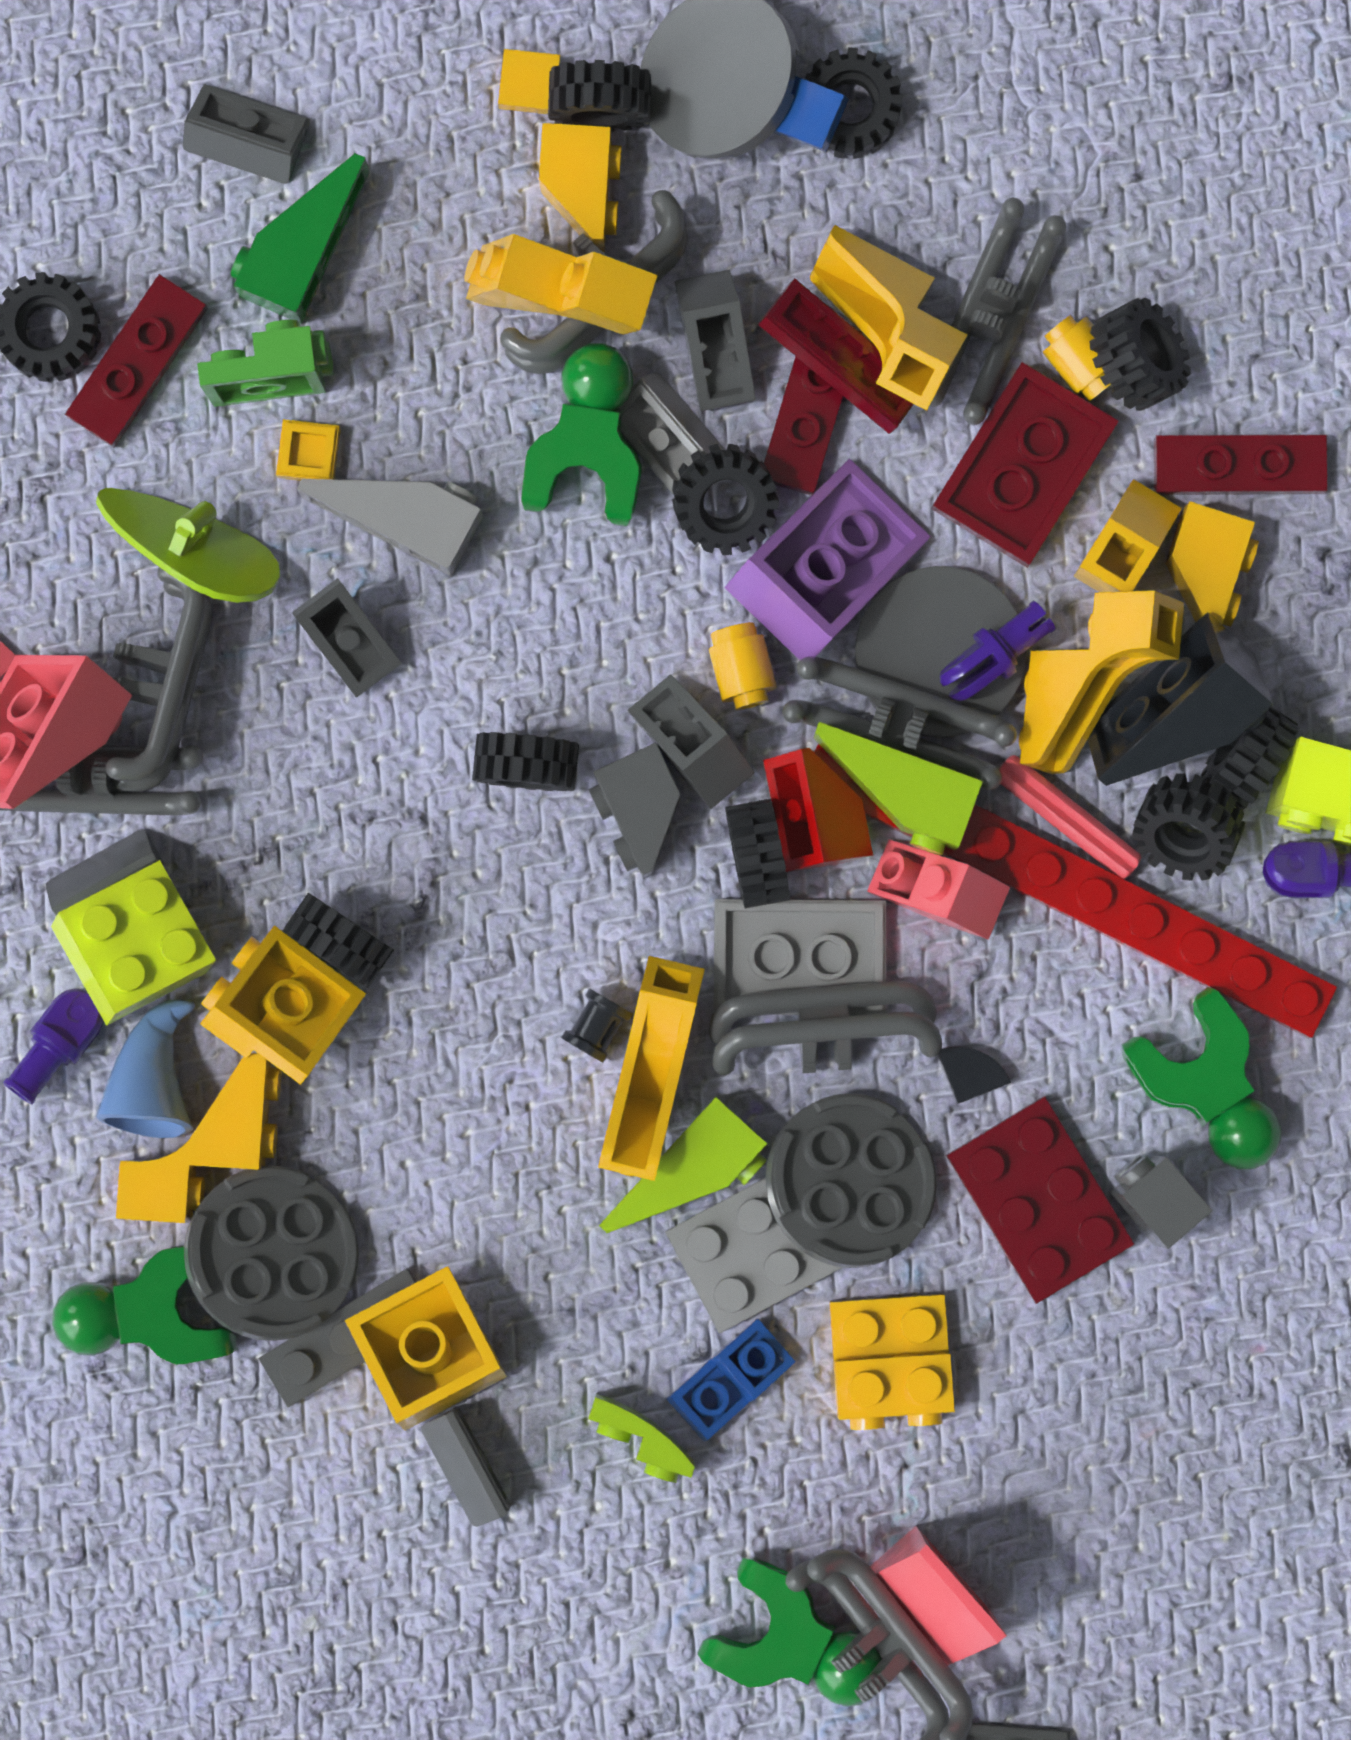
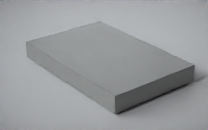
(798, 947)

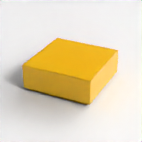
(526, 80)
(308, 450)

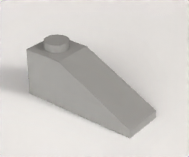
(409, 515)

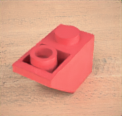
(939, 888)

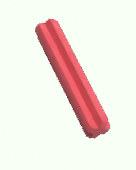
(1069, 817)

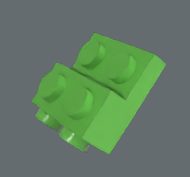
(285, 365)

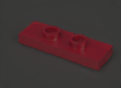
(834, 353)
(136, 361)
(802, 430)
(1240, 464)

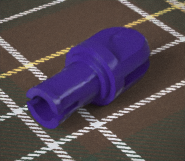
(999, 648)
(1307, 869)
(58, 1039)

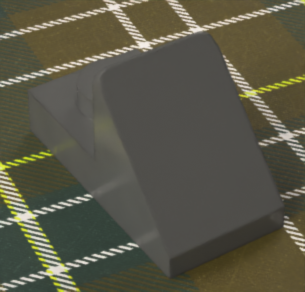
(346, 637)

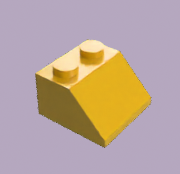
(425, 1348)

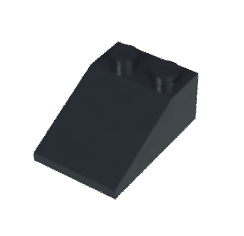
(1181, 705)

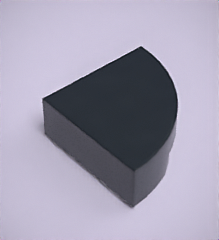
(971, 1072)

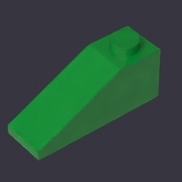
(296, 247)

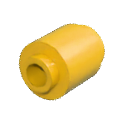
(1072, 356)
(742, 665)

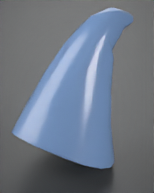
(143, 1085)

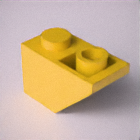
(576, 177)
(1128, 540)
(1207, 558)

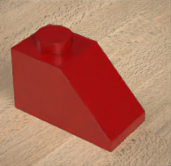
(815, 812)

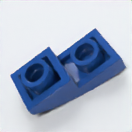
(813, 114)
(730, 1380)

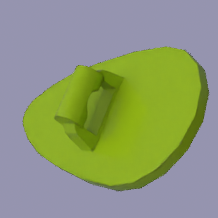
(192, 545)

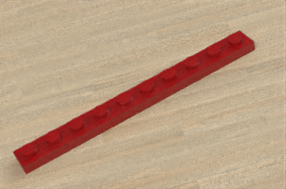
(1132, 917)

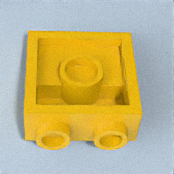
(281, 1004)
(891, 1360)

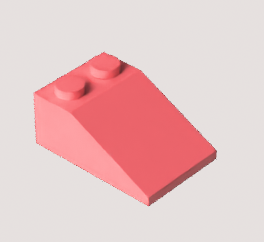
(51, 719)
(937, 1598)

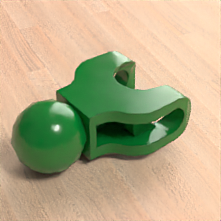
(588, 434)
(1213, 1087)
(144, 1311)
(794, 1647)

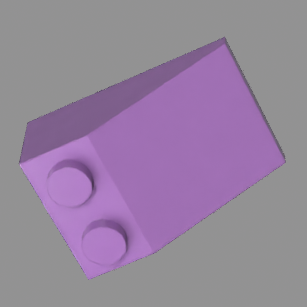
(827, 561)

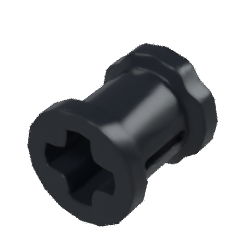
(596, 1025)

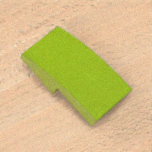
(657, 1449)

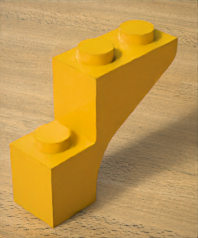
(545, 280)
(885, 302)
(1073, 687)
(651, 1068)
(229, 1136)

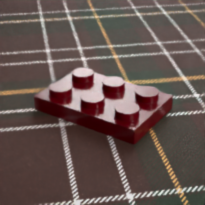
(1024, 464)
(1039, 1200)

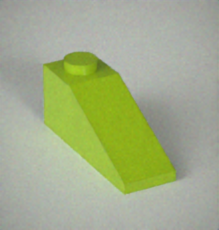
(912, 792)
(698, 1163)

